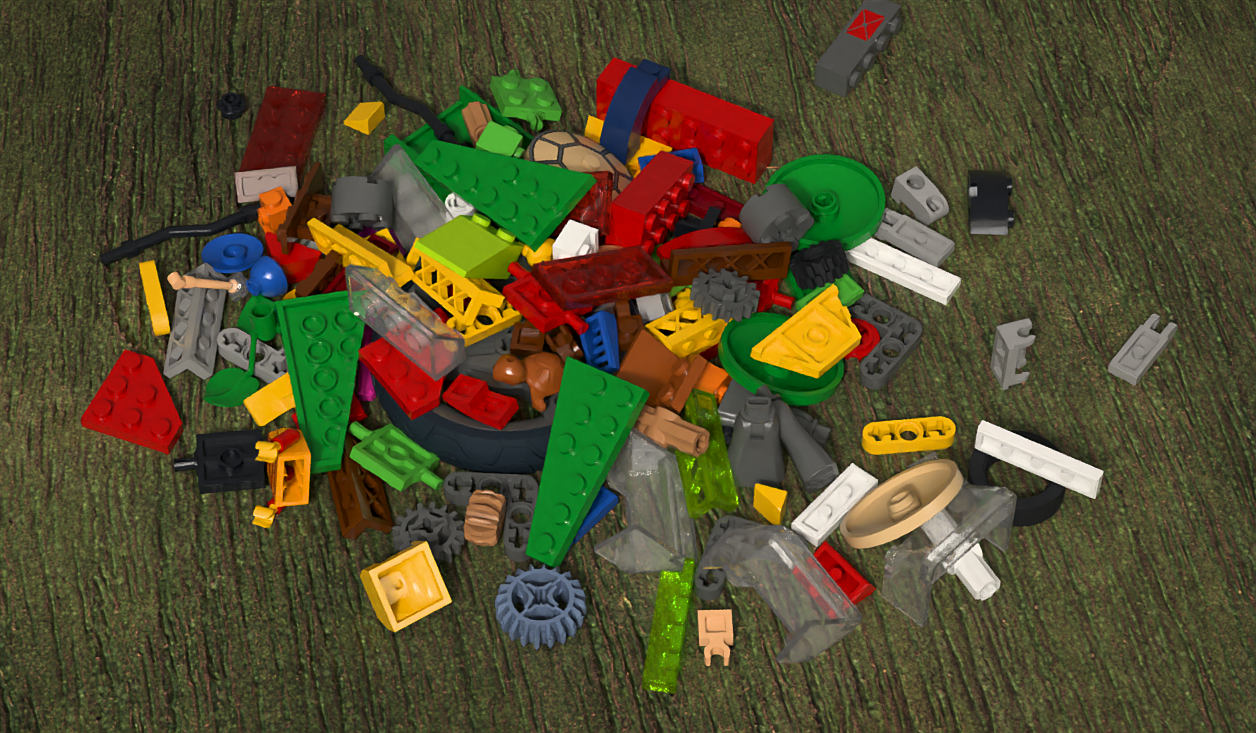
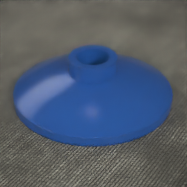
(232, 252)

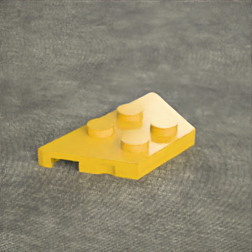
(812, 337)

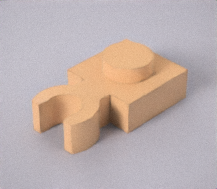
(715, 633)

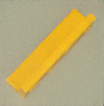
(358, 251)
(475, 288)
(688, 337)

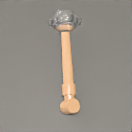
(234, 286)

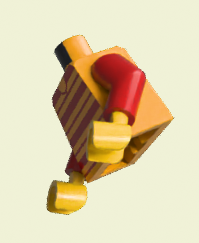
(287, 470)

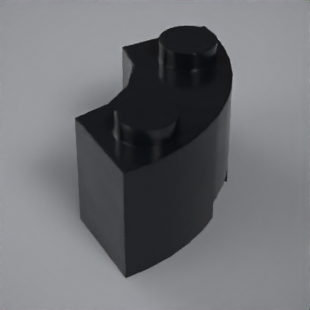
(989, 202)

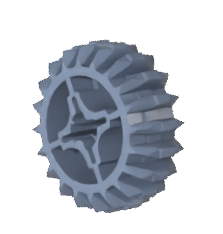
(539, 594)

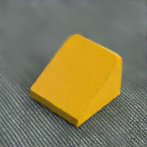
(366, 117)
(770, 503)

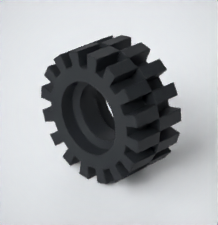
(819, 264)

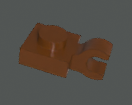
(626, 325)
(526, 339)
(565, 344)

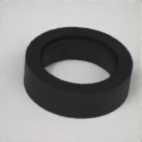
(1027, 510)

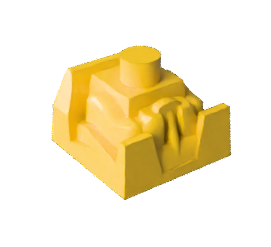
(405, 586)

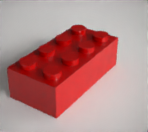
(652, 203)

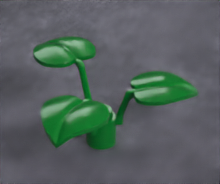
(233, 385)

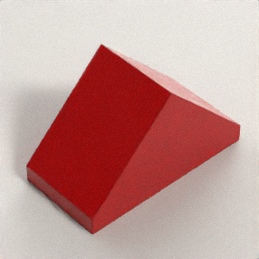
(298, 263)

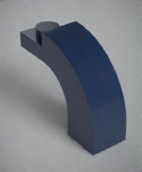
(629, 106)

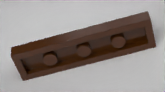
(752, 260)
(354, 499)

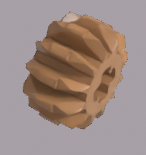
(484, 517)

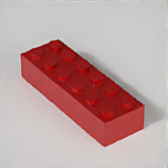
(687, 118)

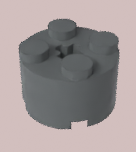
(362, 203)
(775, 217)

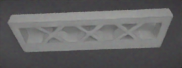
(201, 324)

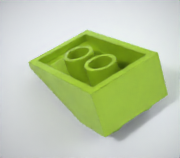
(472, 247)

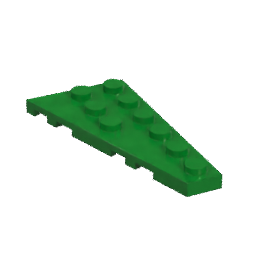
(508, 190)
(322, 367)
(584, 441)

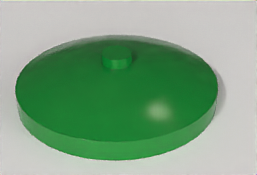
(839, 195)
(793, 387)

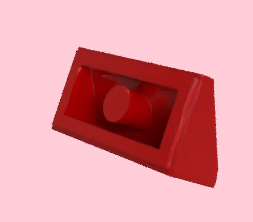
(844, 573)

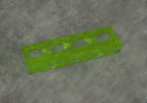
(713, 467)
(668, 629)

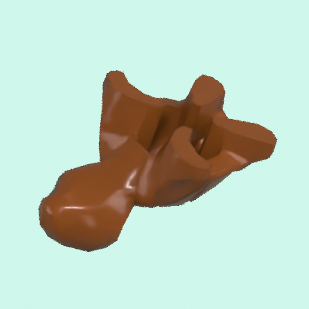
(539, 371)

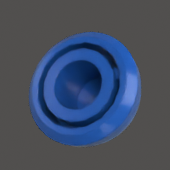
(267, 278)

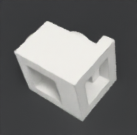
(575, 240)

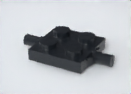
(226, 461)

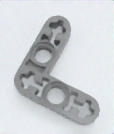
(264, 369)

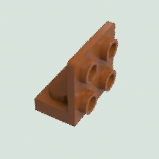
(660, 372)

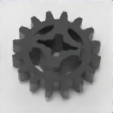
(724, 295)
(432, 525)

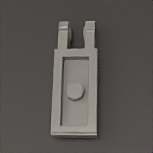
(915, 238)
(1141, 350)

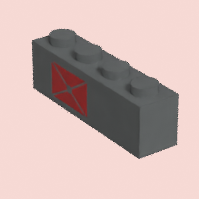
(858, 46)

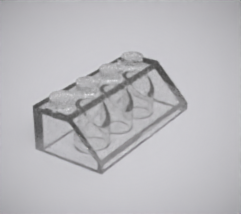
(415, 204)
(404, 321)

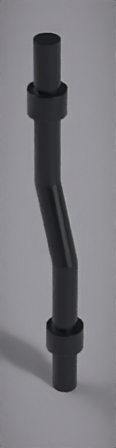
(375, 77)
(131, 247)

